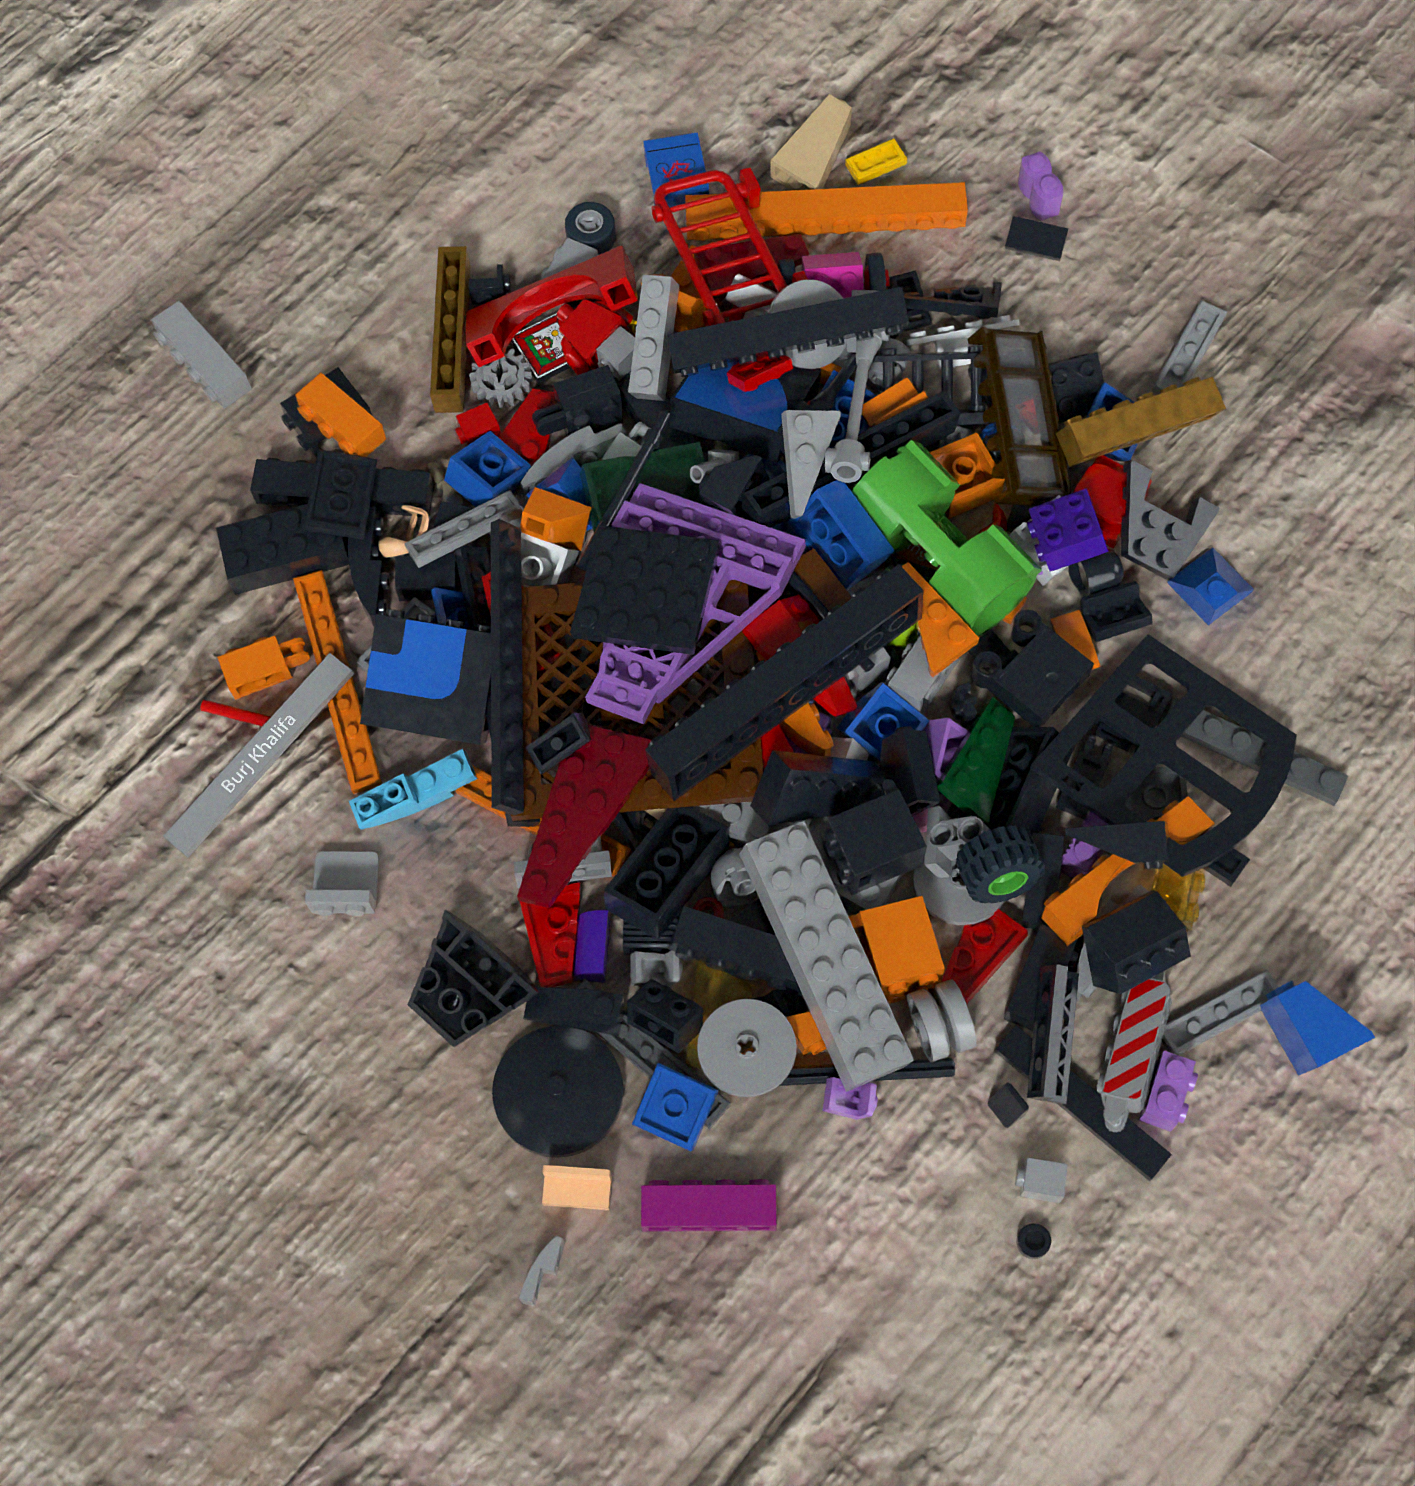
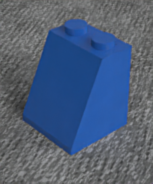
(1311, 1026)

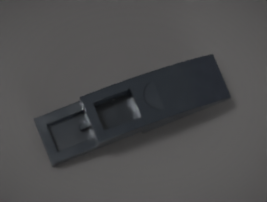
(367, 569)

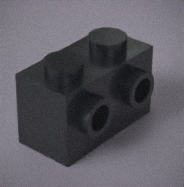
(665, 1015)

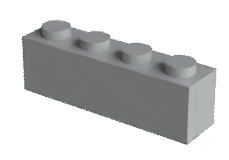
(651, 343)
(201, 355)

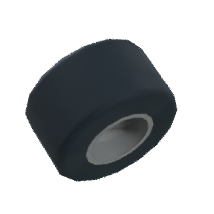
(591, 225)

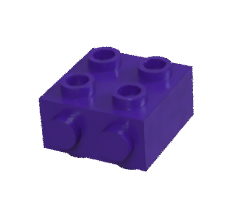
(1066, 530)

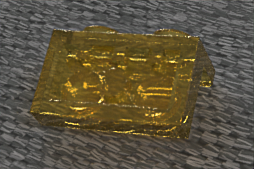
(1180, 893)

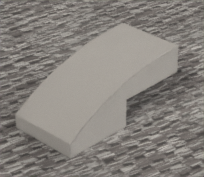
(546, 1262)

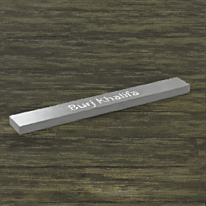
(258, 755)

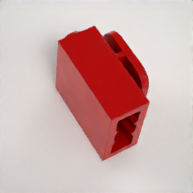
(1105, 487)

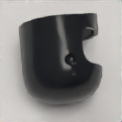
(1101, 572)

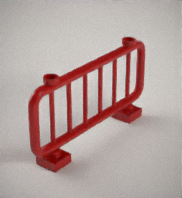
(744, 197)

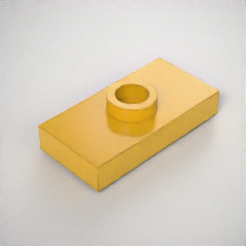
(876, 161)

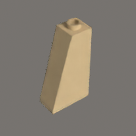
(813, 148)

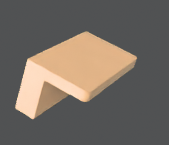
(576, 1187)

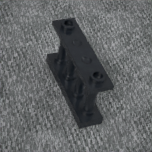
(975, 411)

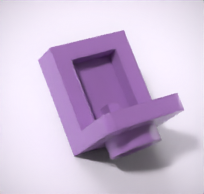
(852, 1104)

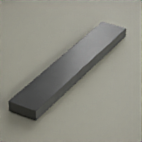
(647, 1052)

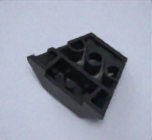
(467, 983)

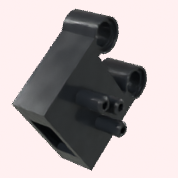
(1039, 676)

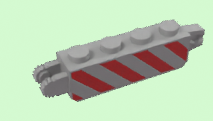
(1135, 1050)

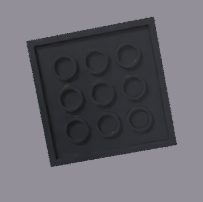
(645, 589)

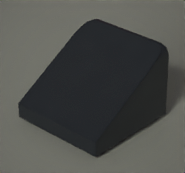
(1008, 1105)

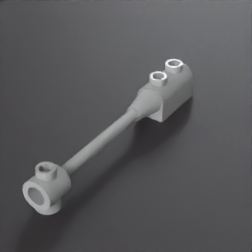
(849, 455)

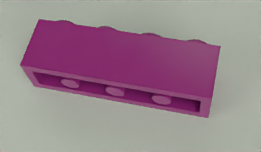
(708, 1206)

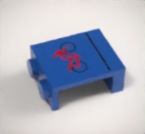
(674, 159)

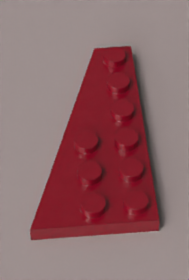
(580, 807)

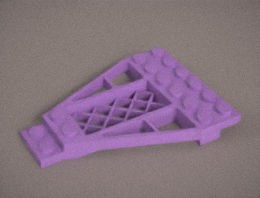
(747, 553)

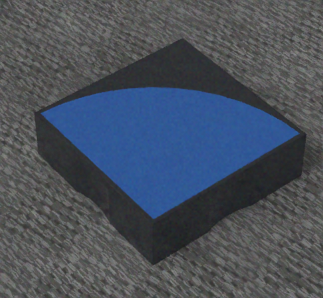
(745, 420)

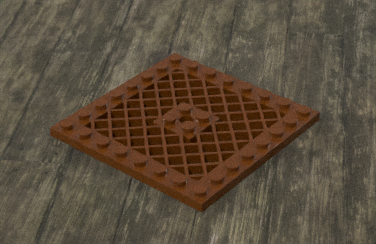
(561, 600)

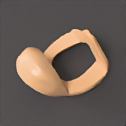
(393, 547)

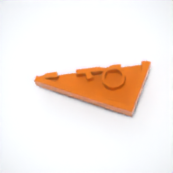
(941, 629)

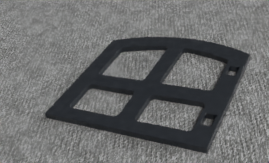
(1160, 747)

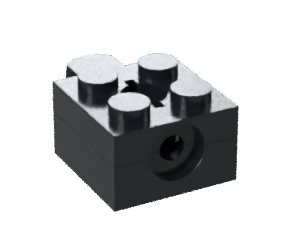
(581, 402)

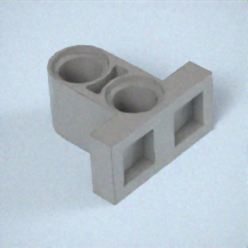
(946, 838)

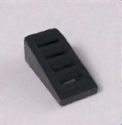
(911, 279)

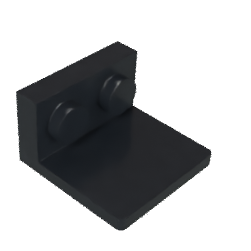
(1076, 384)

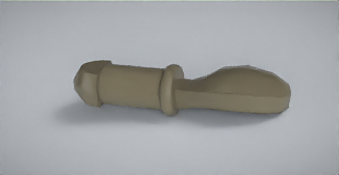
(449, 494)

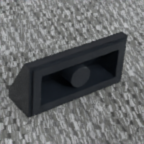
(559, 742)

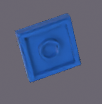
(675, 1107)

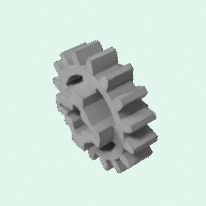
(514, 380)

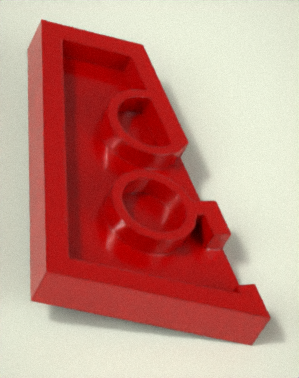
(522, 432)
(982, 952)

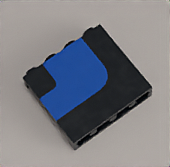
(428, 677)

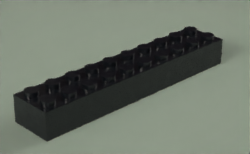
(785, 682)

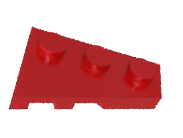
(554, 936)

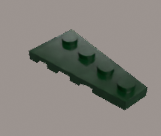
(977, 764)

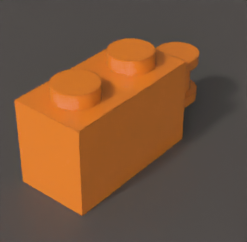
(261, 664)

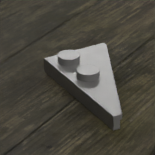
(805, 444)

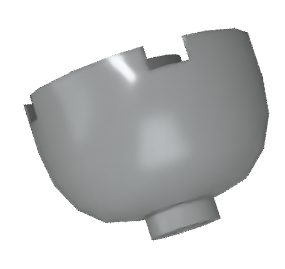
(731, 881)

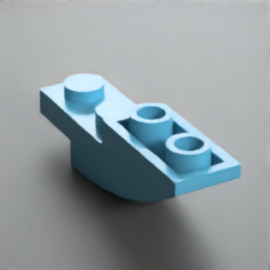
(413, 793)

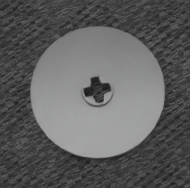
(804, 294)
(948, 899)
(757, 1070)

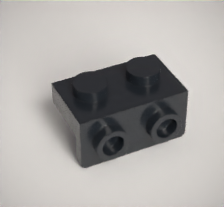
(1115, 611)

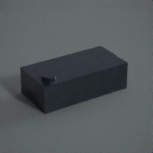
(666, 869)

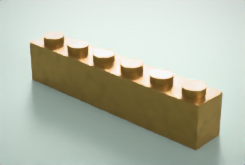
(449, 332)
(1139, 421)

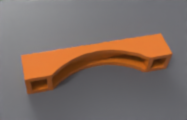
(1079, 903)

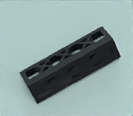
(1047, 1034)

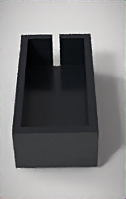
(276, 550)

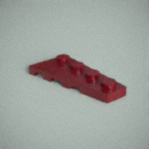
(780, 247)

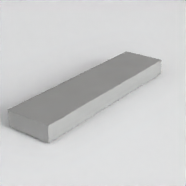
(1191, 346)
(463, 529)
(1218, 1014)

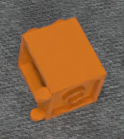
(900, 947)

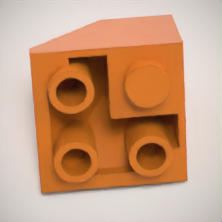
(555, 519)

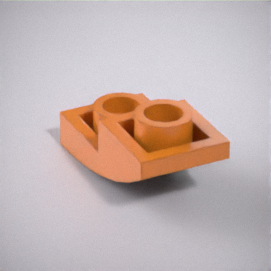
(1074, 631)

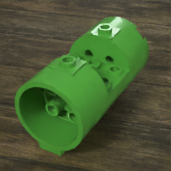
(977, 576)

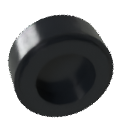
(1033, 1241)

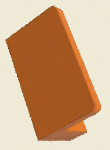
(891, 402)

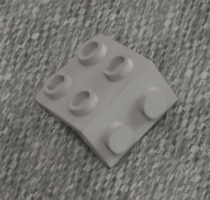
(344, 883)

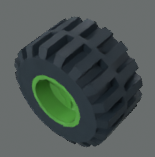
(1000, 864)

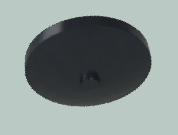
(558, 1091)

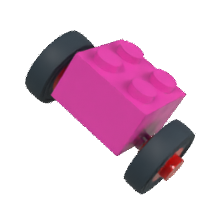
(841, 271)

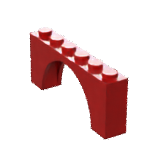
(495, 323)

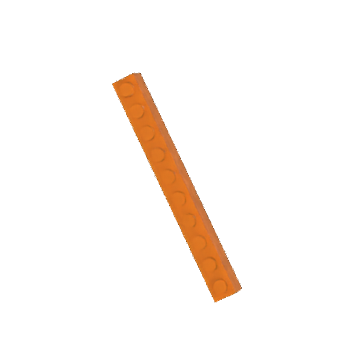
(838, 211)

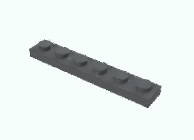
(1249, 750)

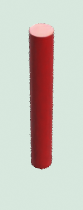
(234, 713)

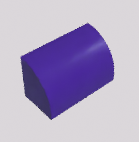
(592, 946)

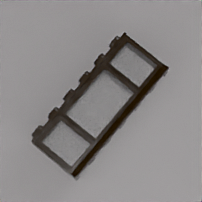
(1023, 416)

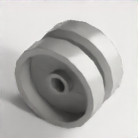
(941, 1020)

